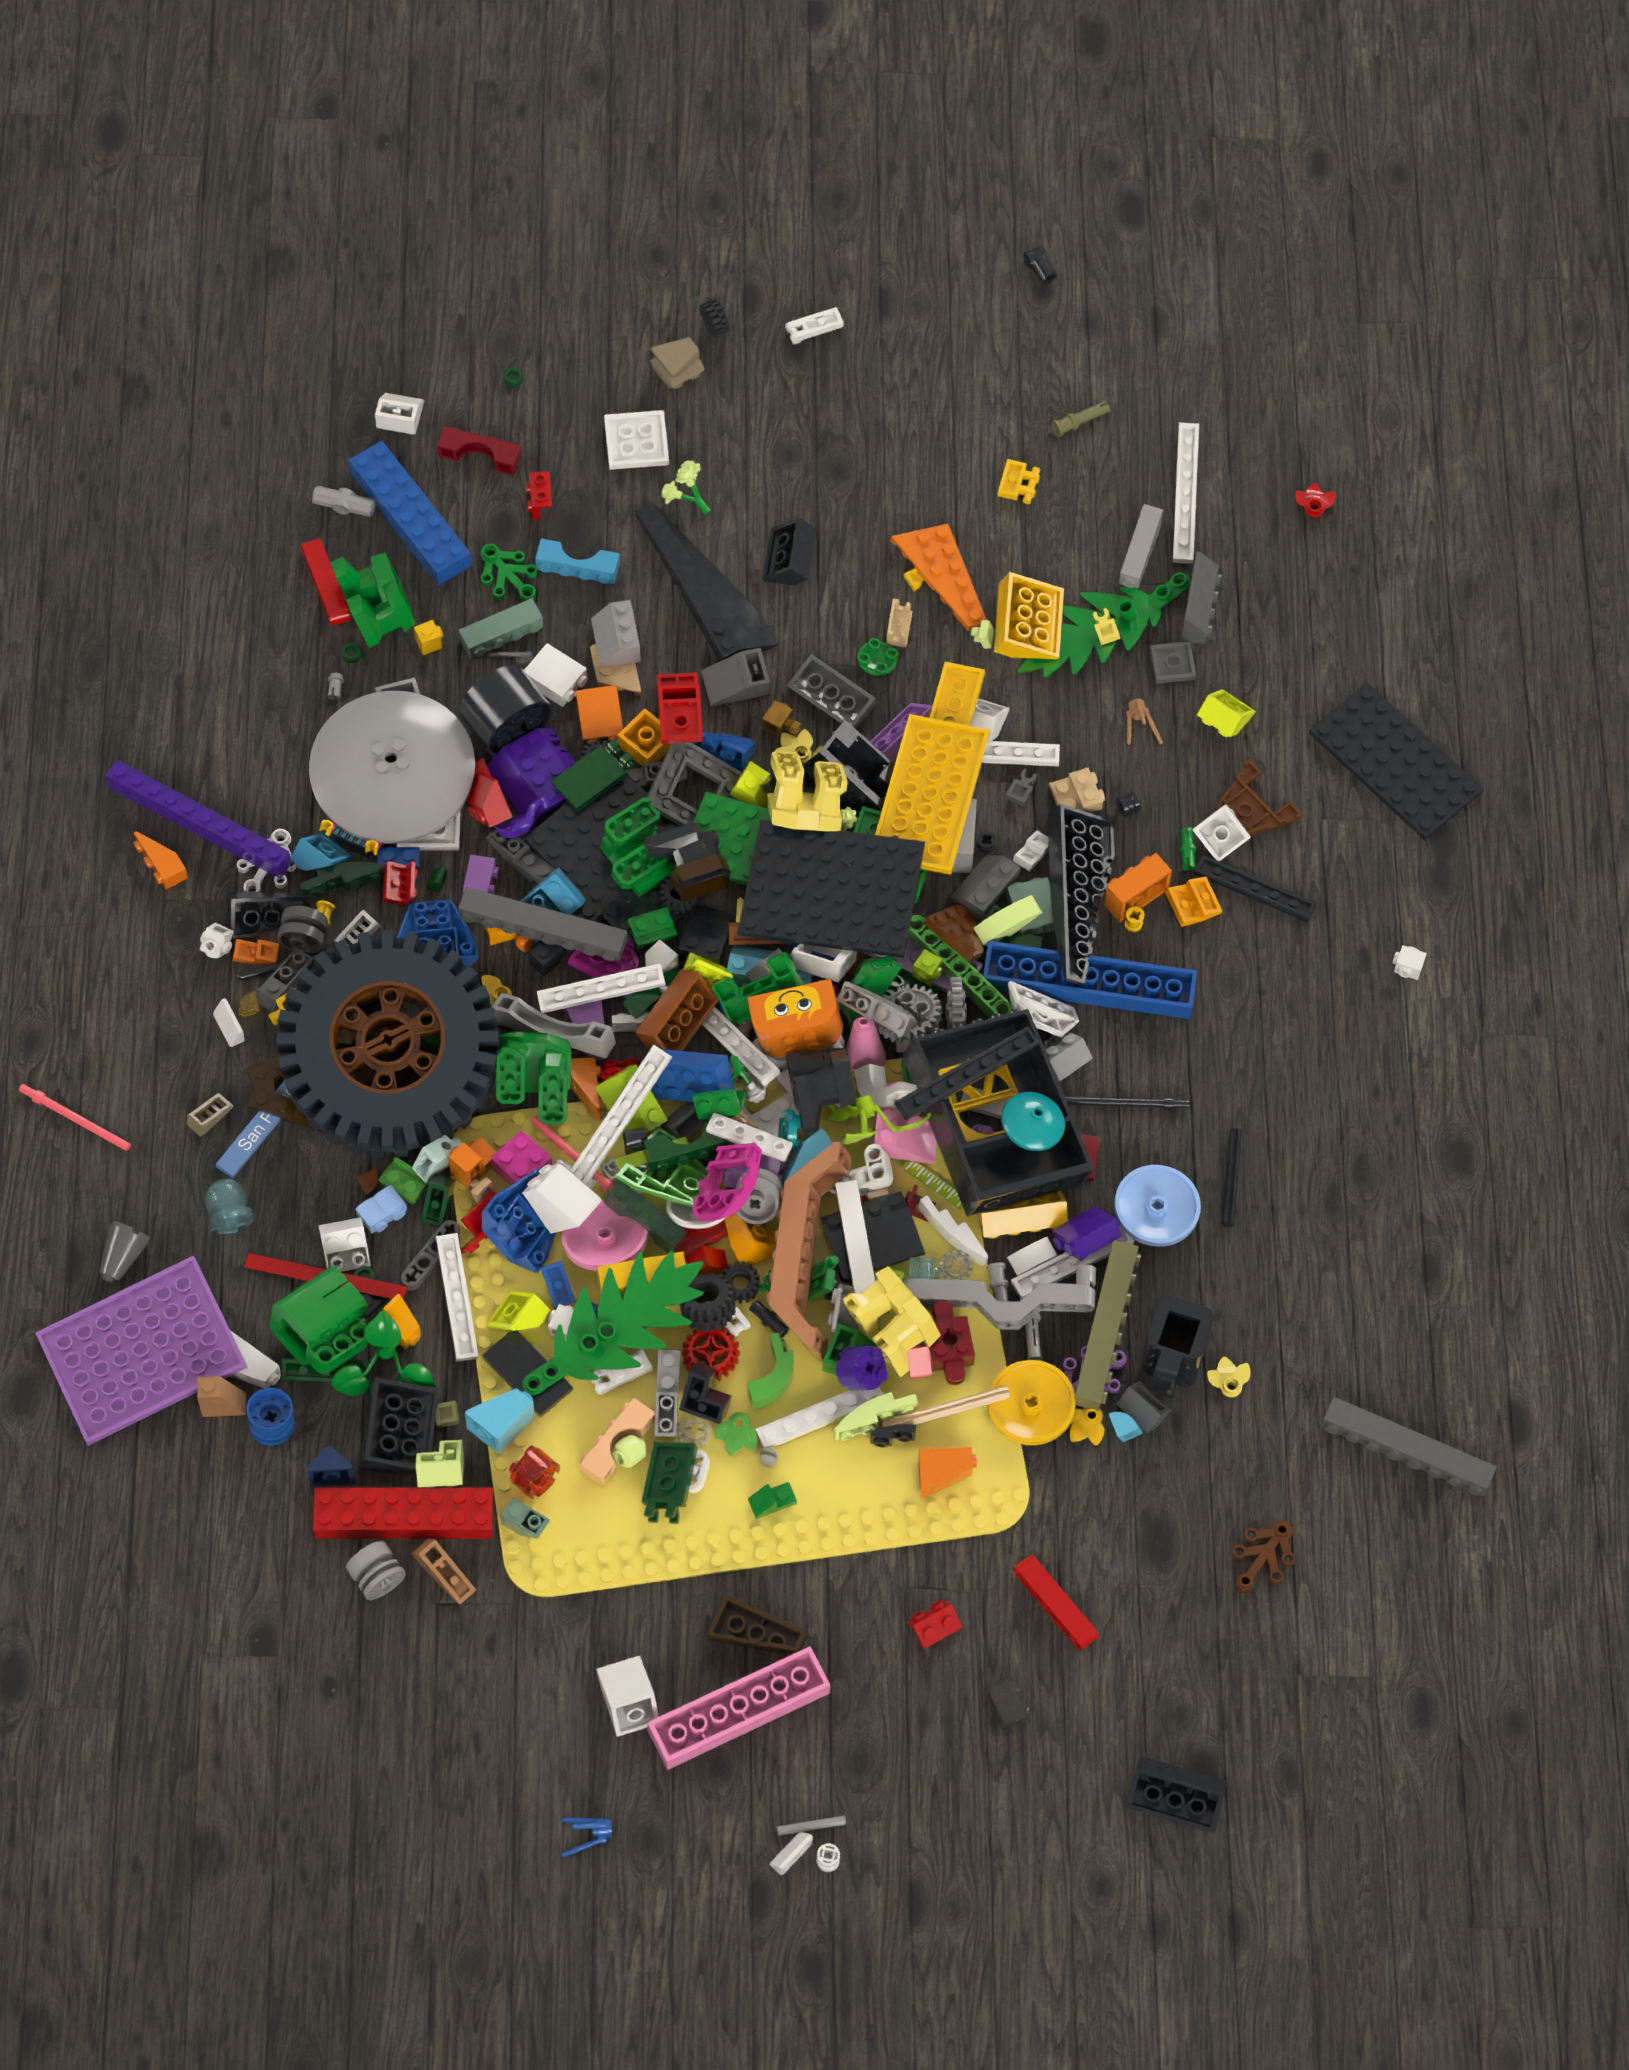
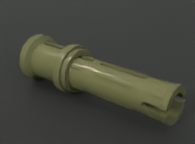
(1072, 421)

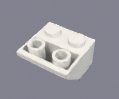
(398, 413)
(345, 1244)

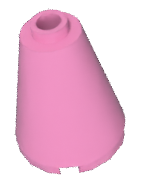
(865, 1045)

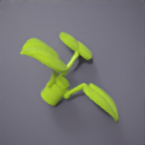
(866, 1110)

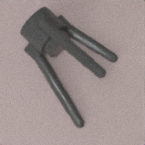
(522, 659)

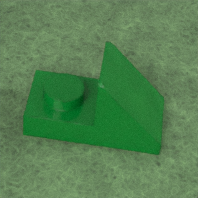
(771, 1500)

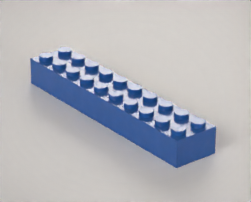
(1107, 983)

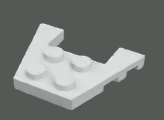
(769, 1116)

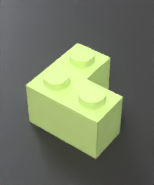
(441, 1467)

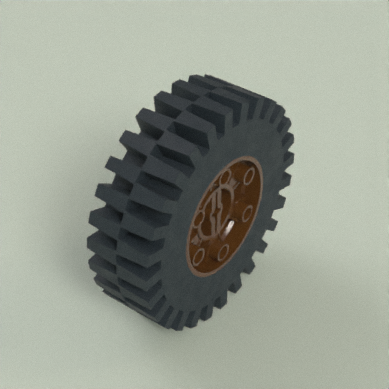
(379, 1115)

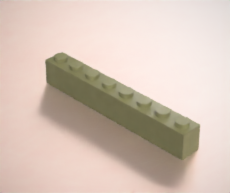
(1106, 1325)

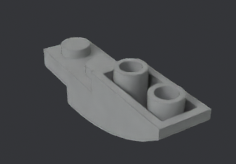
(876, 1008)
(667, 1393)

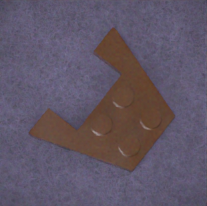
(1250, 809)

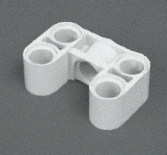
(868, 1175)

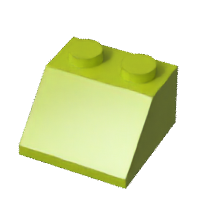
(1225, 713)

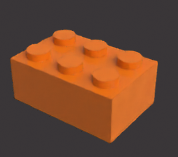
(1137, 886)

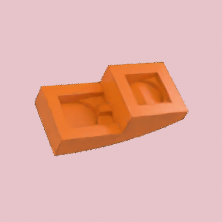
(255, 953)

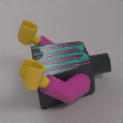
(349, 841)

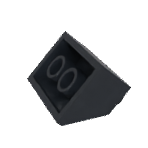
(789, 553)

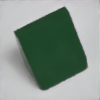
(437, 879)

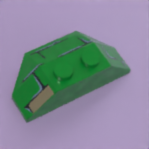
(873, 975)

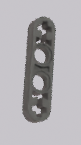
(426, 1253)

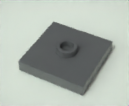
(1172, 662)

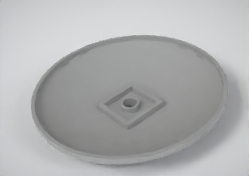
(397, 798)

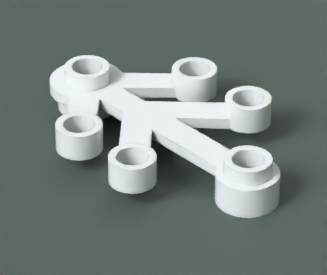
(257, 880)

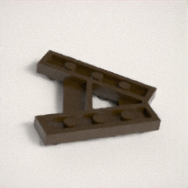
(264, 1096)

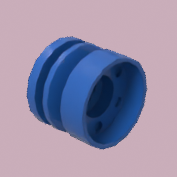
(266, 1406)

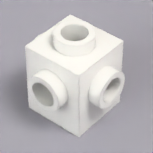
(216, 940)

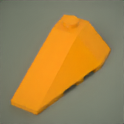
(748, 1240)

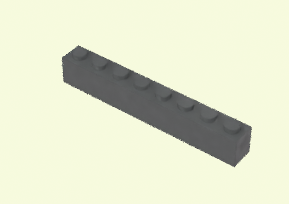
(542, 924)
(1408, 1446)

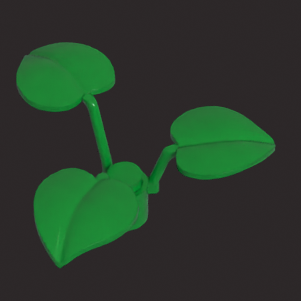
(386, 1335)

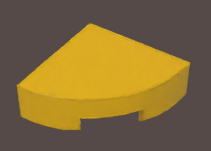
(913, 579)

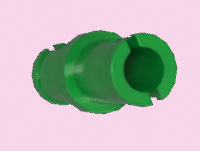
(1188, 849)

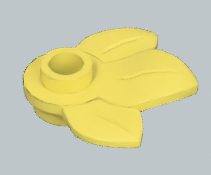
(798, 744)
(1229, 1374)

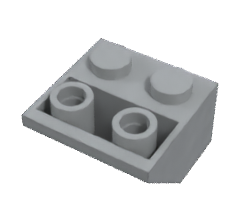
(1066, 1054)

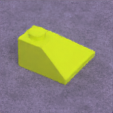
(748, 788)
(519, 1312)

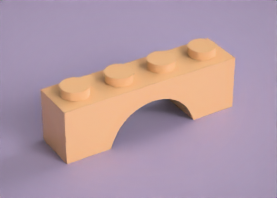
(633, 1420)

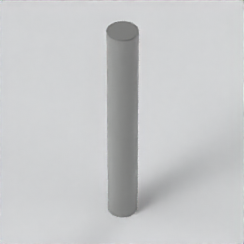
(811, 1825)

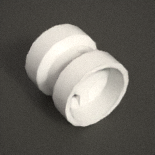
(826, 1861)

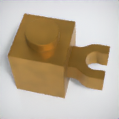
(780, 719)

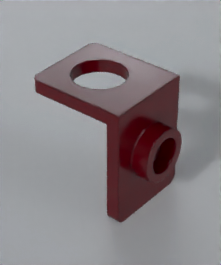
(913, 1200)

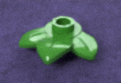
(734, 1436)

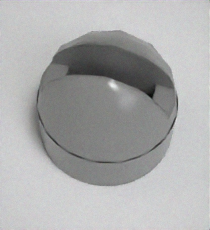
(767, 1460)

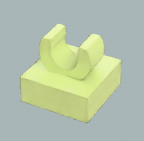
(984, 634)

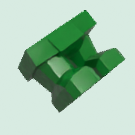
(370, 586)
(626, 849)
(535, 1065)

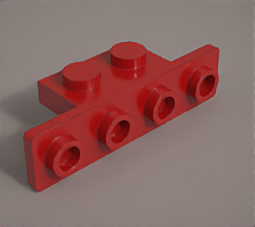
(473, 1222)

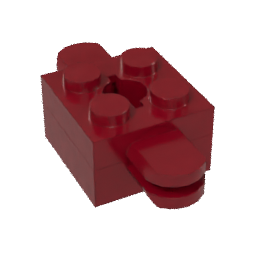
(954, 1346)

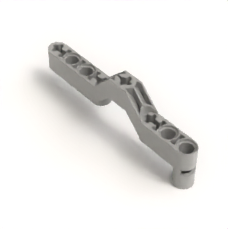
(1007, 1314)

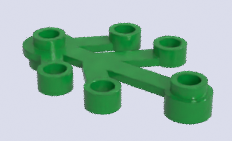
(507, 571)

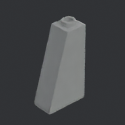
(1141, 546)

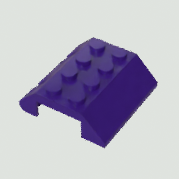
(527, 769)

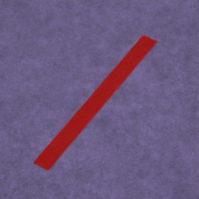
(306, 1273)

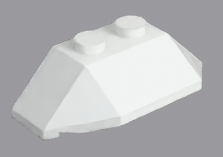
(1046, 1012)

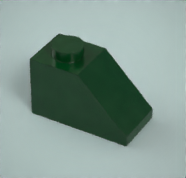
(438, 1199)

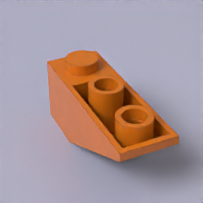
(164, 862)
(583, 1083)

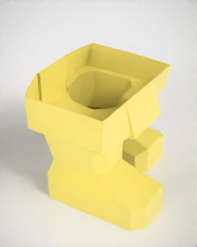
(803, 810)
(908, 1327)

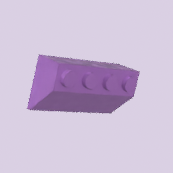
(891, 736)

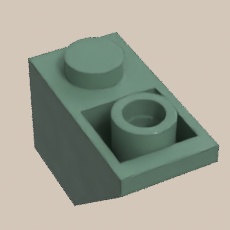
(523, 1519)

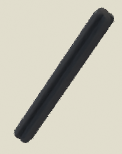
(1231, 1177)

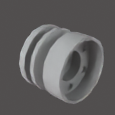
(375, 1570)

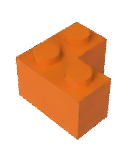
(471, 1161)

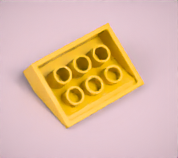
(1028, 618)

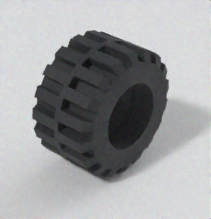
(711, 1314)

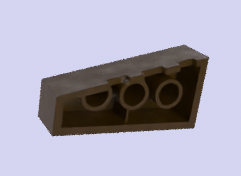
(752, 1628)

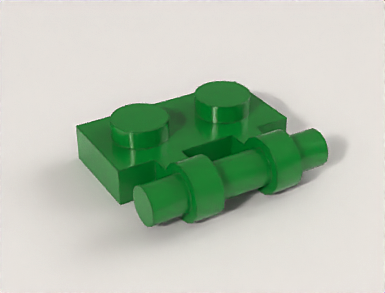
(822, 1278)

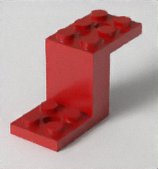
(679, 708)

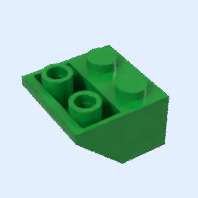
(843, 1338)

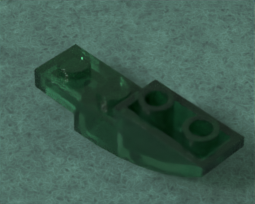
(349, 874)

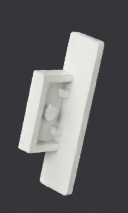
(743, 1134)

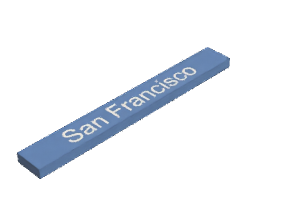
(249, 1139)

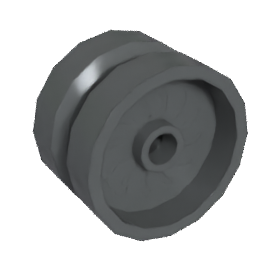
(302, 929)

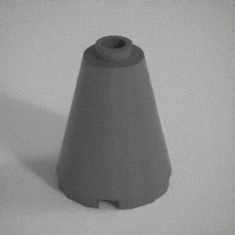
(120, 1250)

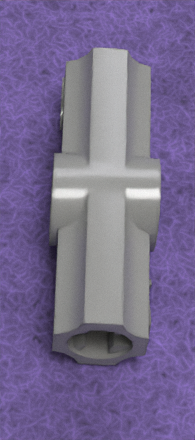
(343, 501)

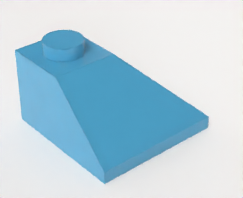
(318, 852)

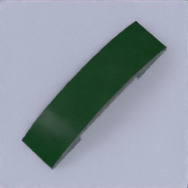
(643, 1001)

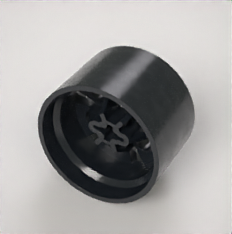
(504, 708)

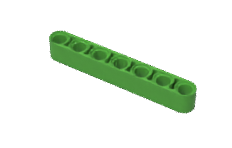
(955, 961)

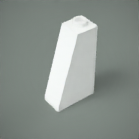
(260, 1369)

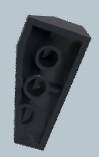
(259, 912)

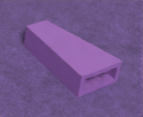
(584, 1014)

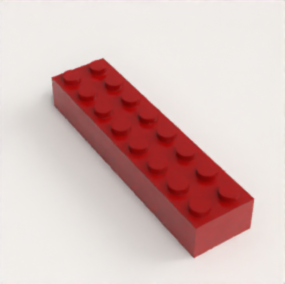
(403, 1513)

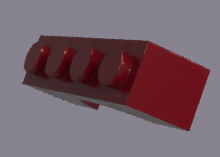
(457, 443)

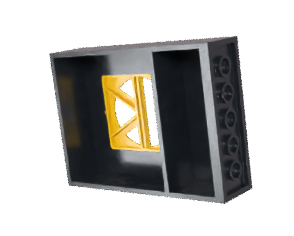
(992, 1168)

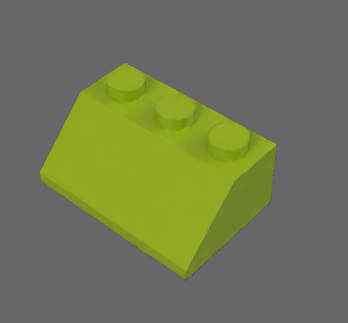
(648, 1114)

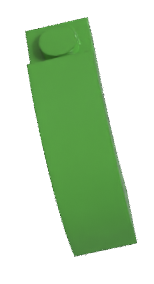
(773, 1387)

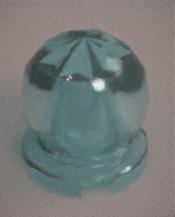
(228, 1206)

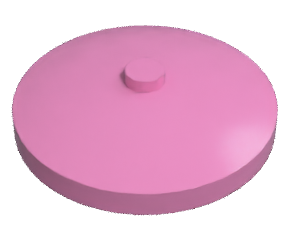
(604, 1239)

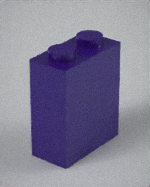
(1087, 1233)

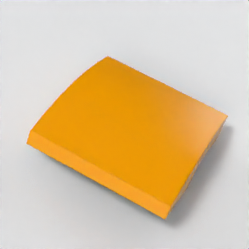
(1193, 901)

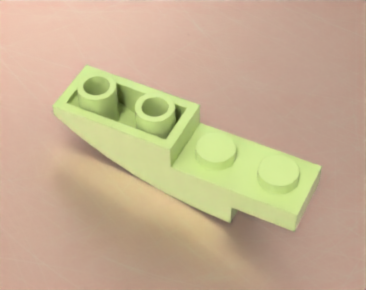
(866, 1416)

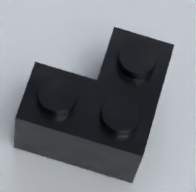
(700, 1398)

